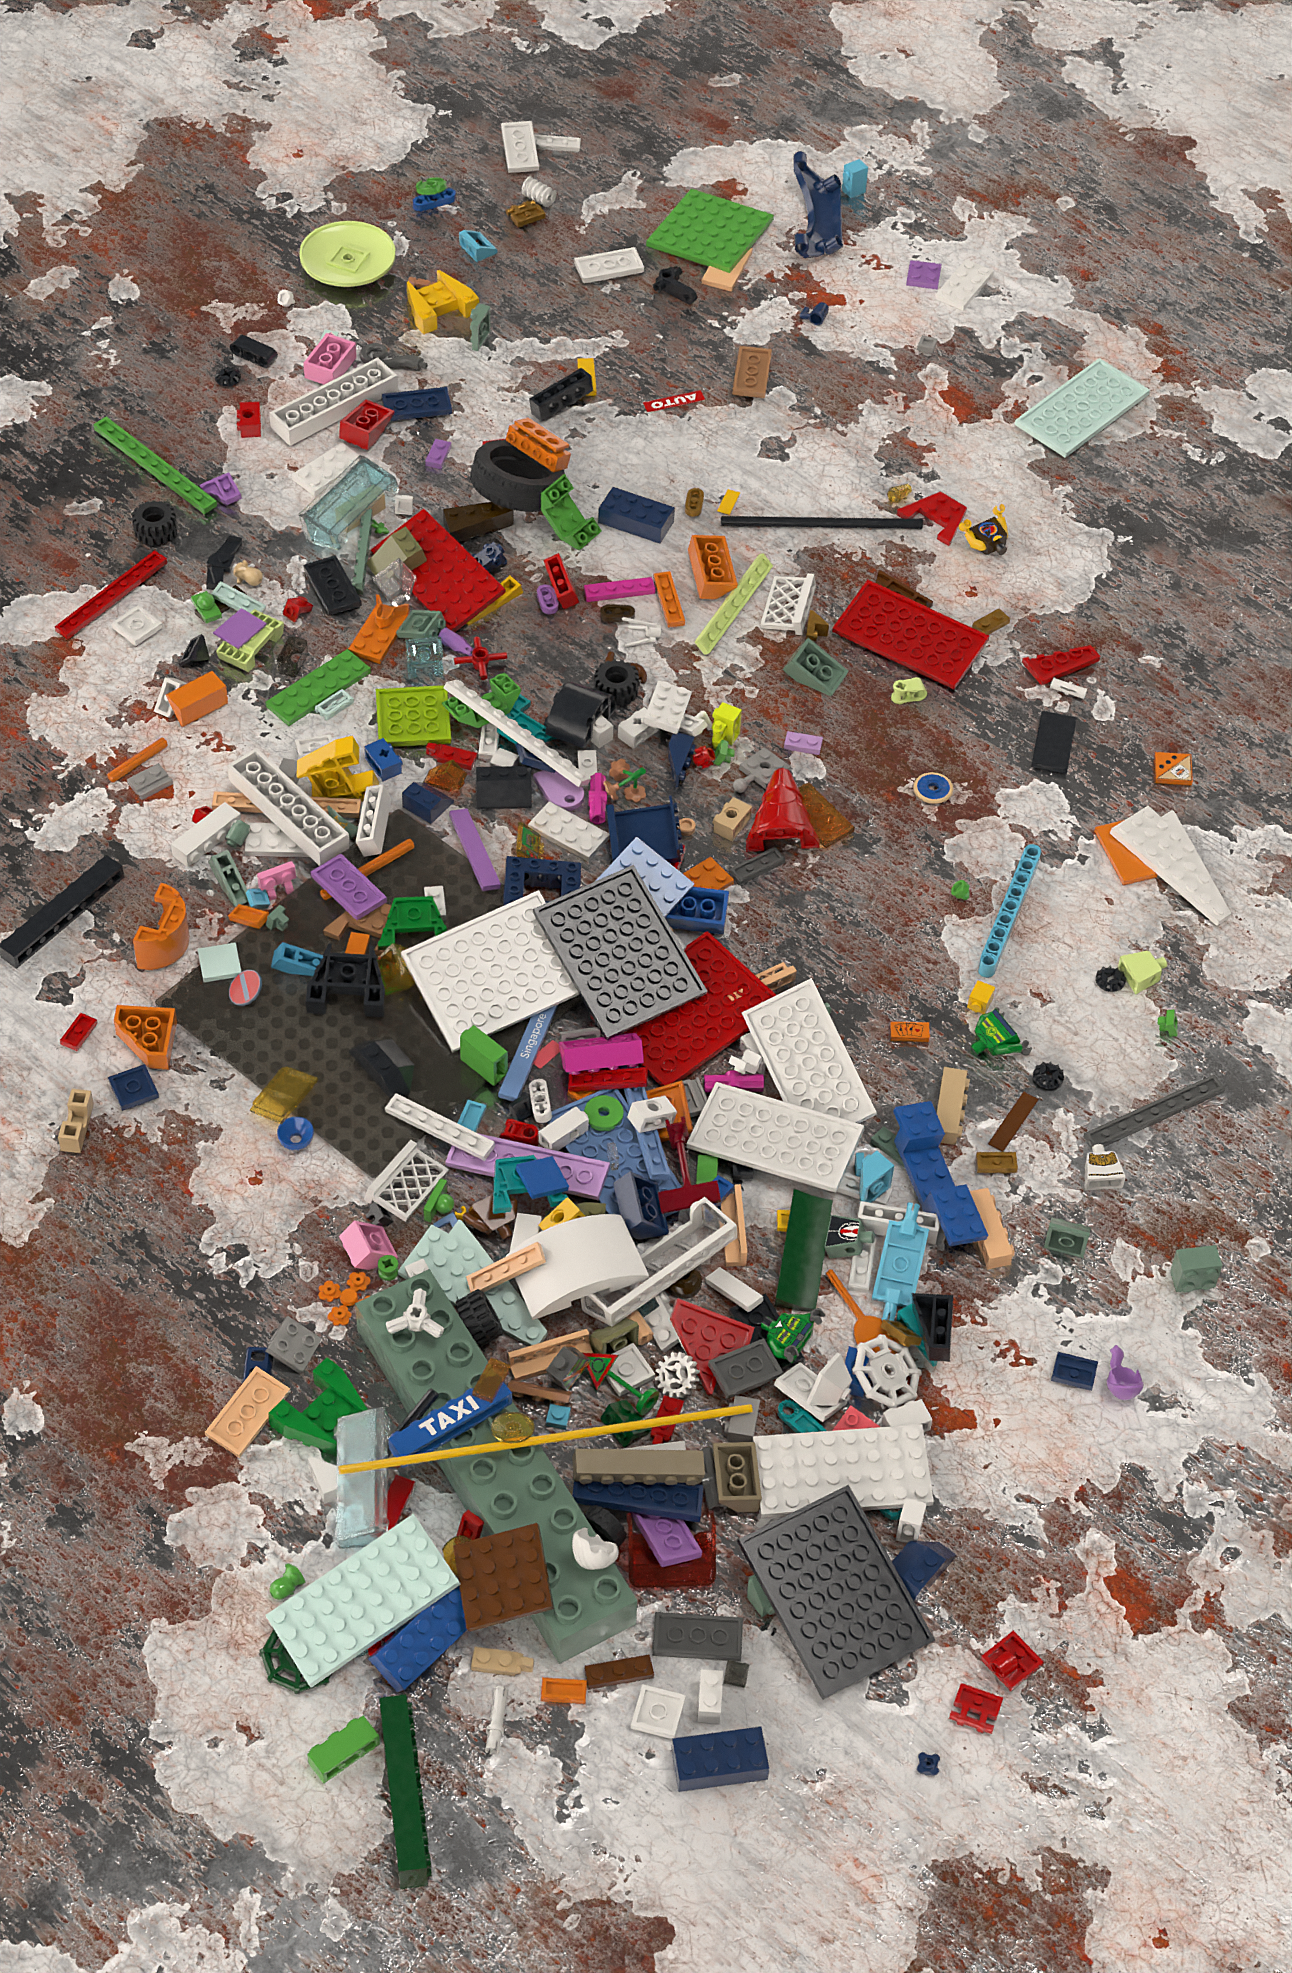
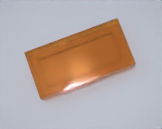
(491, 1380)

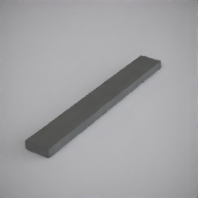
(1155, 1112)

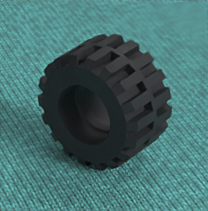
(154, 522)
(617, 679)
(479, 1317)

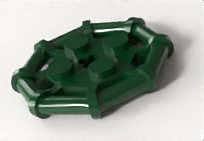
(286, 1665)

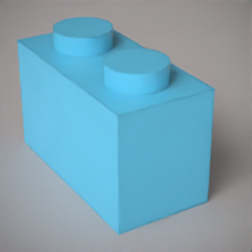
(854, 178)

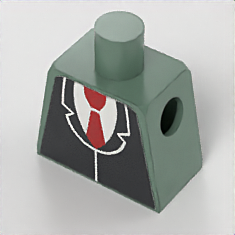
(846, 1237)

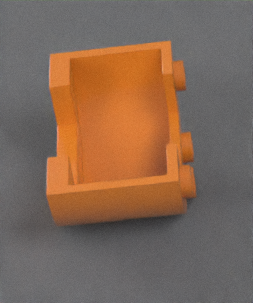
(167, 944)

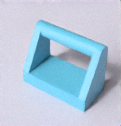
(477, 252)

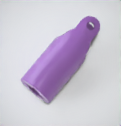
(455, 642)

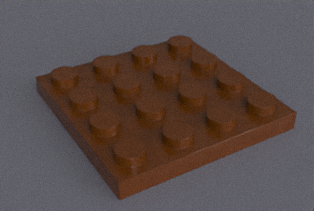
(503, 1577)

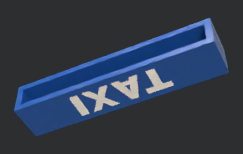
(446, 1423)

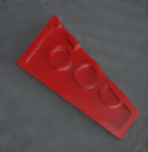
(1060, 663)

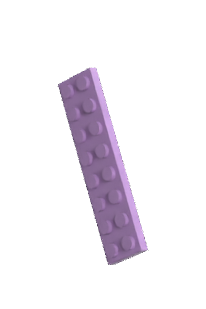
(582, 1174)

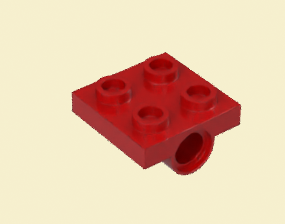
(1012, 1660)

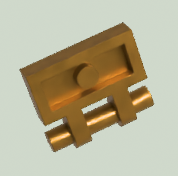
(526, 213)

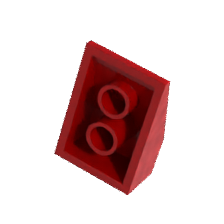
(365, 424)

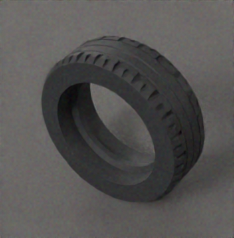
(492, 481)

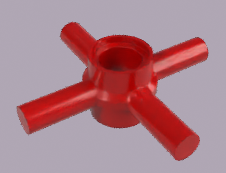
(480, 658)

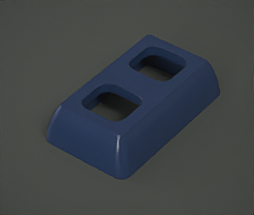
(265, 1365)

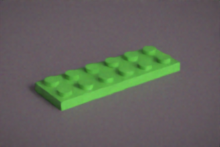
(317, 686)

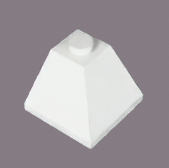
(831, 1384)

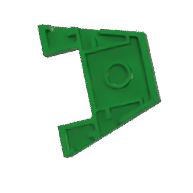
(411, 915)

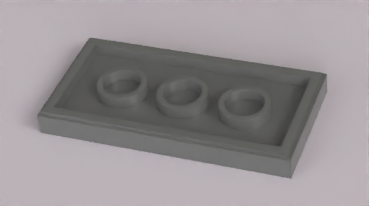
(697, 1636)

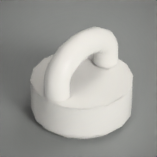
(285, 298)

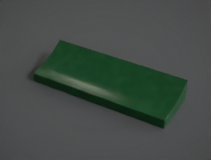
(803, 1252)

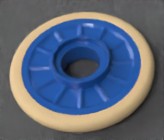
(924, 781)

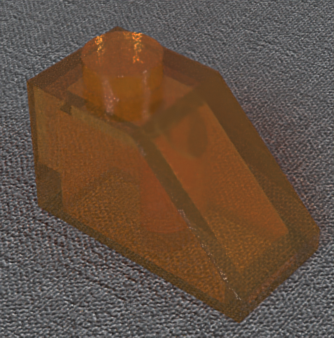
(446, 776)

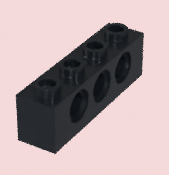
(561, 394)

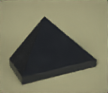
(195, 652)

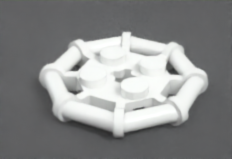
(876, 1370)

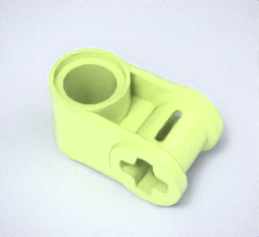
(909, 690)

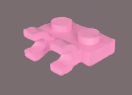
(278, 875)

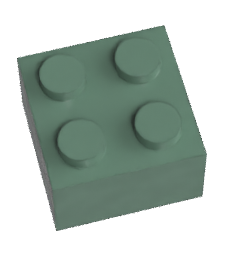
(1196, 1268)

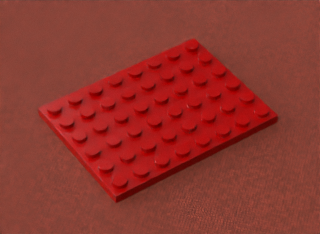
(702, 1028)

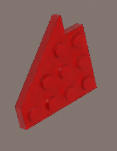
(707, 1336)

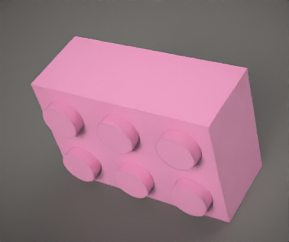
(329, 359)

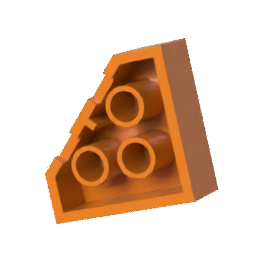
(147, 1032)

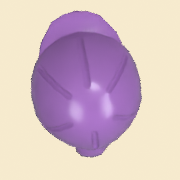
(1123, 1381)

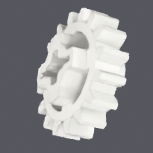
(670, 1379)

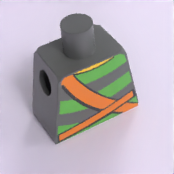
(567, 1367)

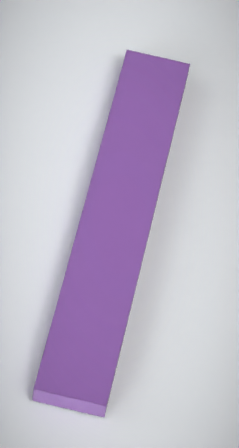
(474, 849)

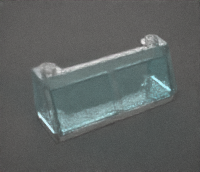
(345, 502)
(361, 1495)

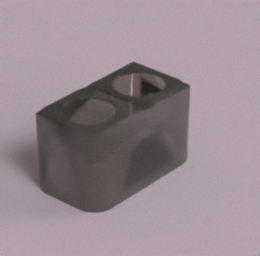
(295, 646)

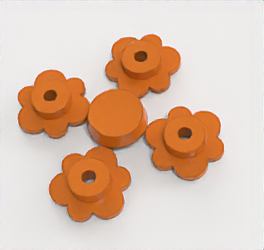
(347, 1297)

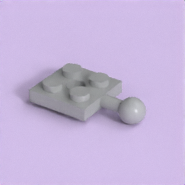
(754, 772)

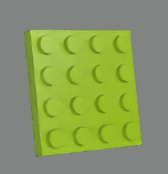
(413, 715)

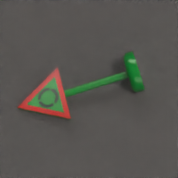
(600, 1368)

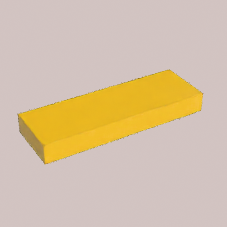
(588, 365)

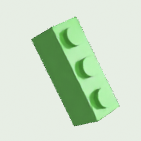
(343, 1748)

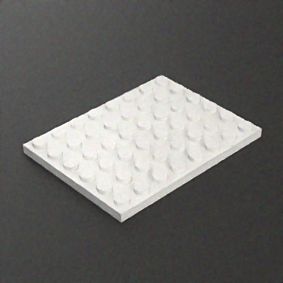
(489, 971)

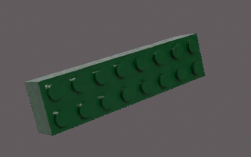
(405, 1792)

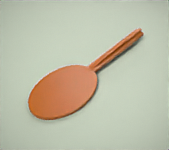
(866, 1327)

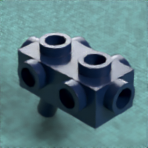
(491, 556)

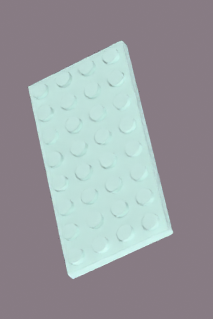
(1082, 407)
(362, 1600)

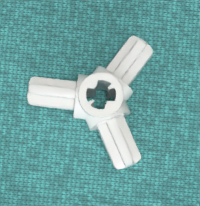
(416, 1318)

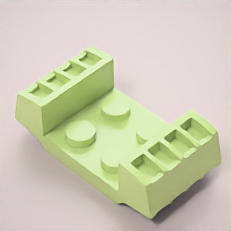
(244, 657)

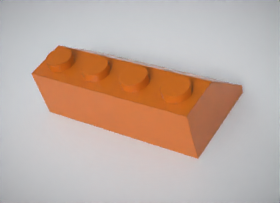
(711, 566)

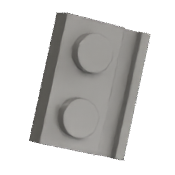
(150, 781)
(695, 1096)

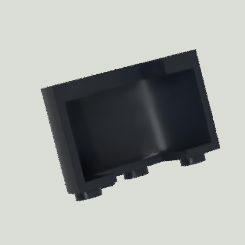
(576, 711)

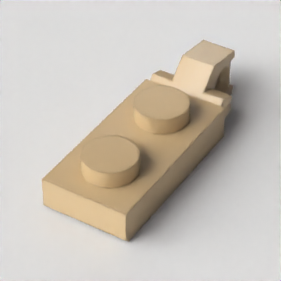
(500, 1662)

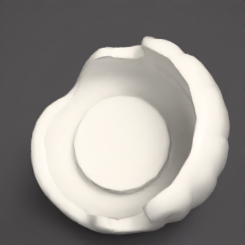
(593, 1551)

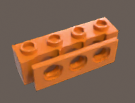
(555, 460)

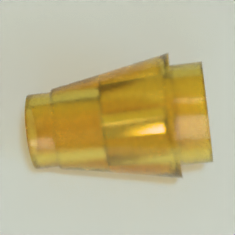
(897, 493)

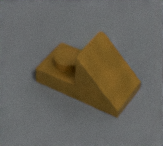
(816, 626)

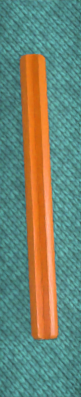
(380, 861)

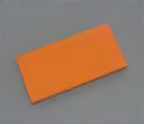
(1125, 863)

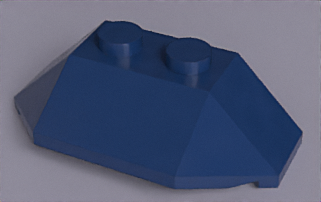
(921, 1565)

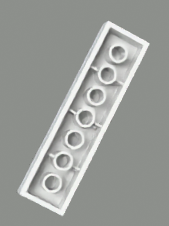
(332, 401)
(288, 806)

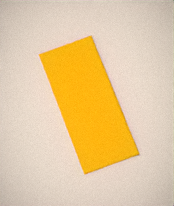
(728, 501)

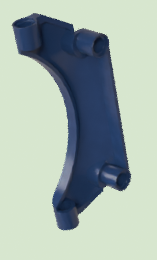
(823, 210)

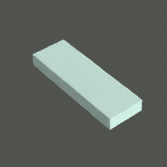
(236, 599)

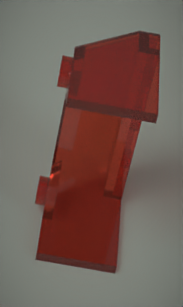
(646, 1571)

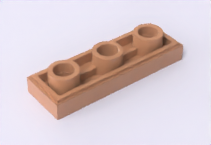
(539, 1392)

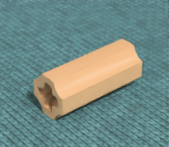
(645, 1333)

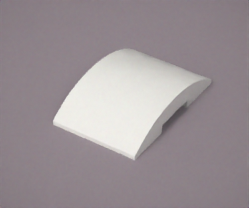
(580, 1261)

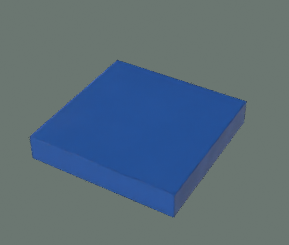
(542, 1177)

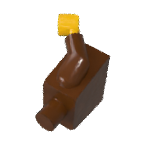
(482, 1217)

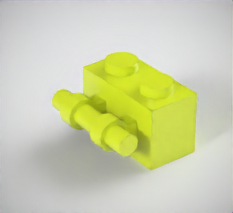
(726, 724)

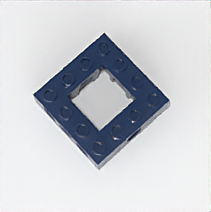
(539, 873)

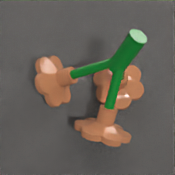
(620, 771)

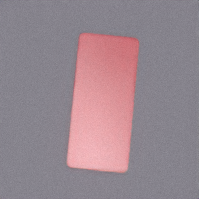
(546, 1054)

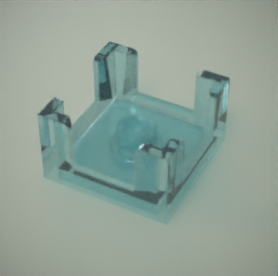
(424, 654)

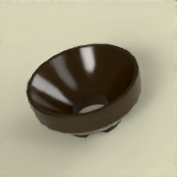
(687, 1288)

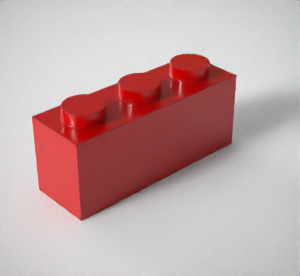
(561, 581)

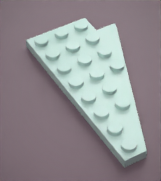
(459, 1255)

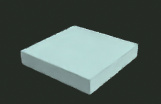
(219, 962)

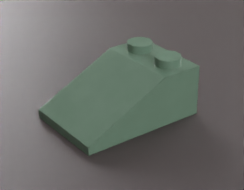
(815, 668)

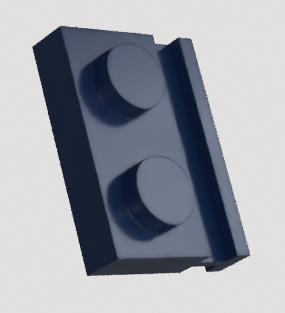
(1074, 1371)

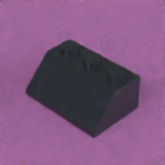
(503, 787)

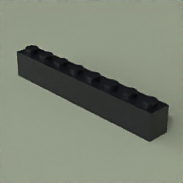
(61, 911)

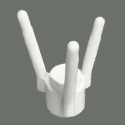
(653, 630)

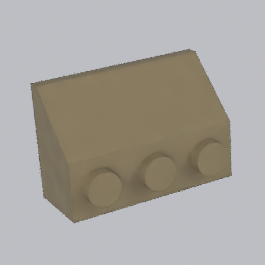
(737, 1476)

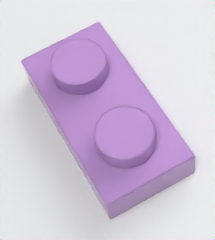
(803, 743)

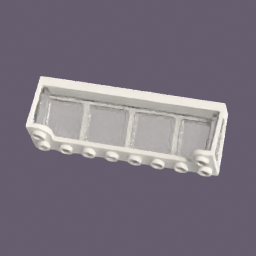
(666, 1262)

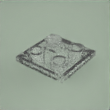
(396, 582)

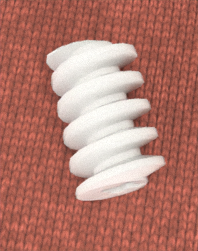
(538, 192)

